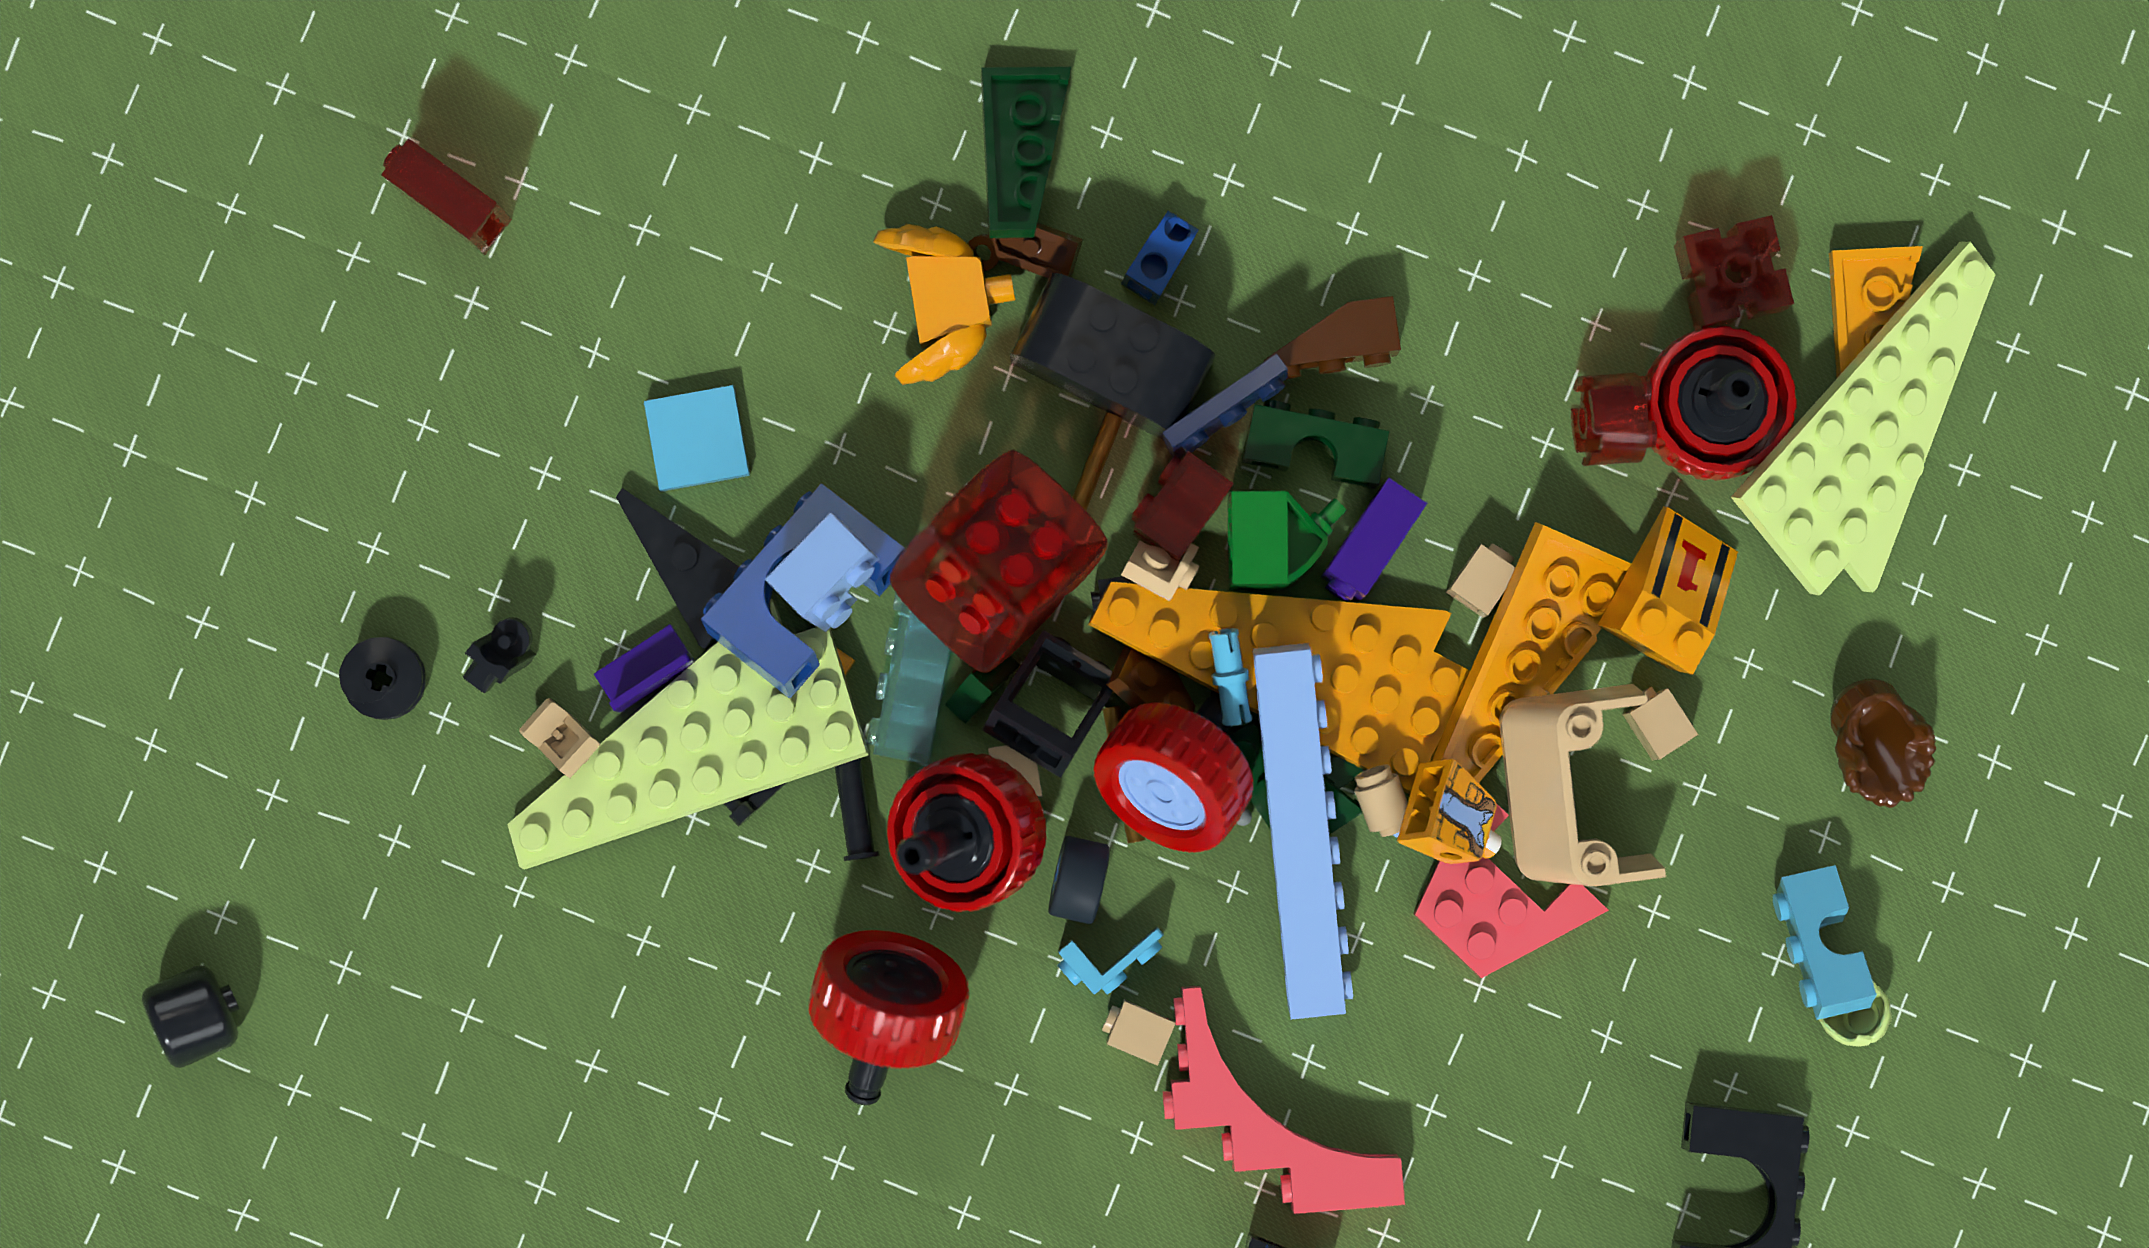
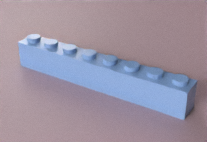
(1299, 830)

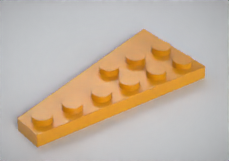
(1533, 641)

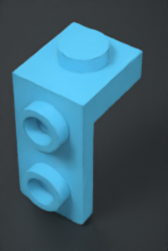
(1079, 968)

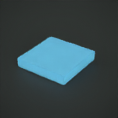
(696, 438)

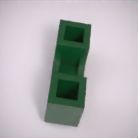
(1355, 446)

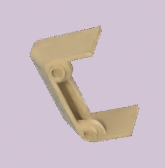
(1536, 760)

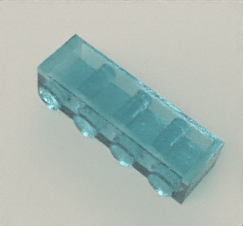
(909, 691)

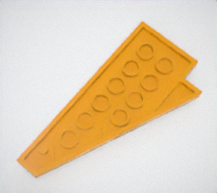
(1378, 662)

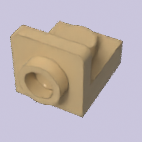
(1159, 572)

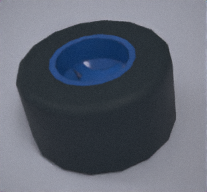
(1079, 879)

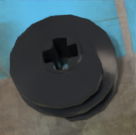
(364, 693)

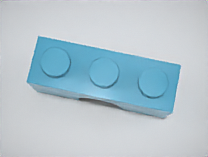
(1831, 981)

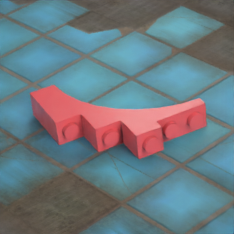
(1317, 1175)

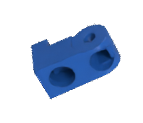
(1159, 257)

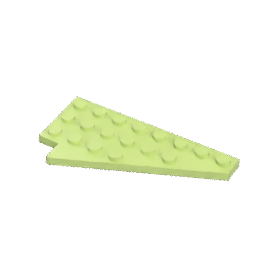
(1852, 462)
(694, 747)

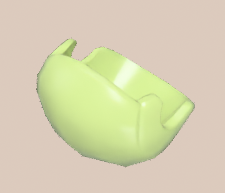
(1861, 1026)

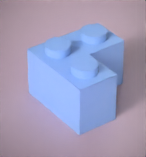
(822, 571)

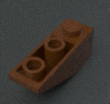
(1350, 334)

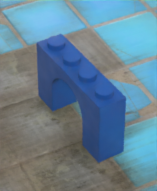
(742, 614)

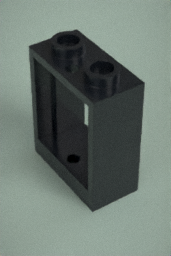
(1031, 734)

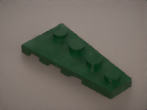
(1020, 134)

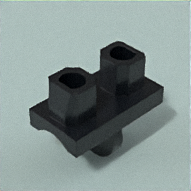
(499, 654)

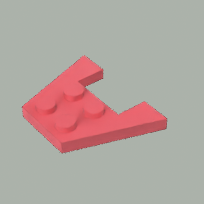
(1490, 918)

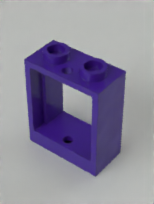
(1372, 542)

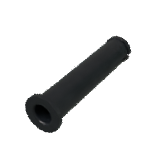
(855, 811)

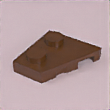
(1144, 680)

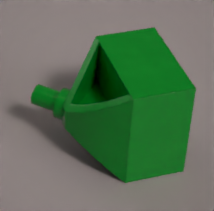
(1274, 538)

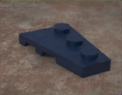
(1225, 407)

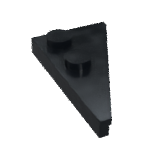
(685, 563)

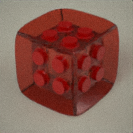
(997, 560)

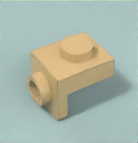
(559, 737)

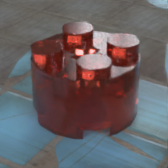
(1613, 418)

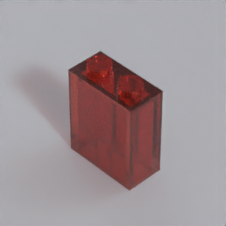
(445, 195)

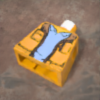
(1449, 815)

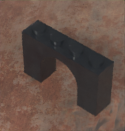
(1772, 1146)

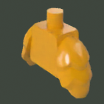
(947, 296)

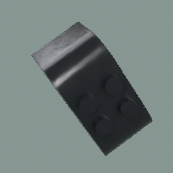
(1112, 355)

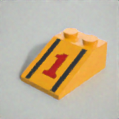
(1672, 593)

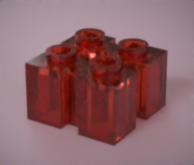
(1746, 250)
(1182, 507)

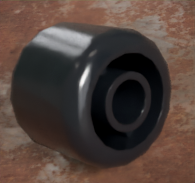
(191, 1015)

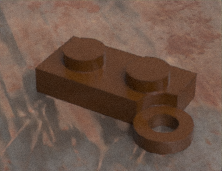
(1045, 253)

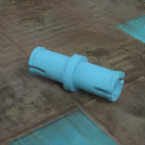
(1230, 676)

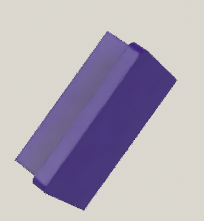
(644, 668)

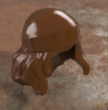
(1881, 743)

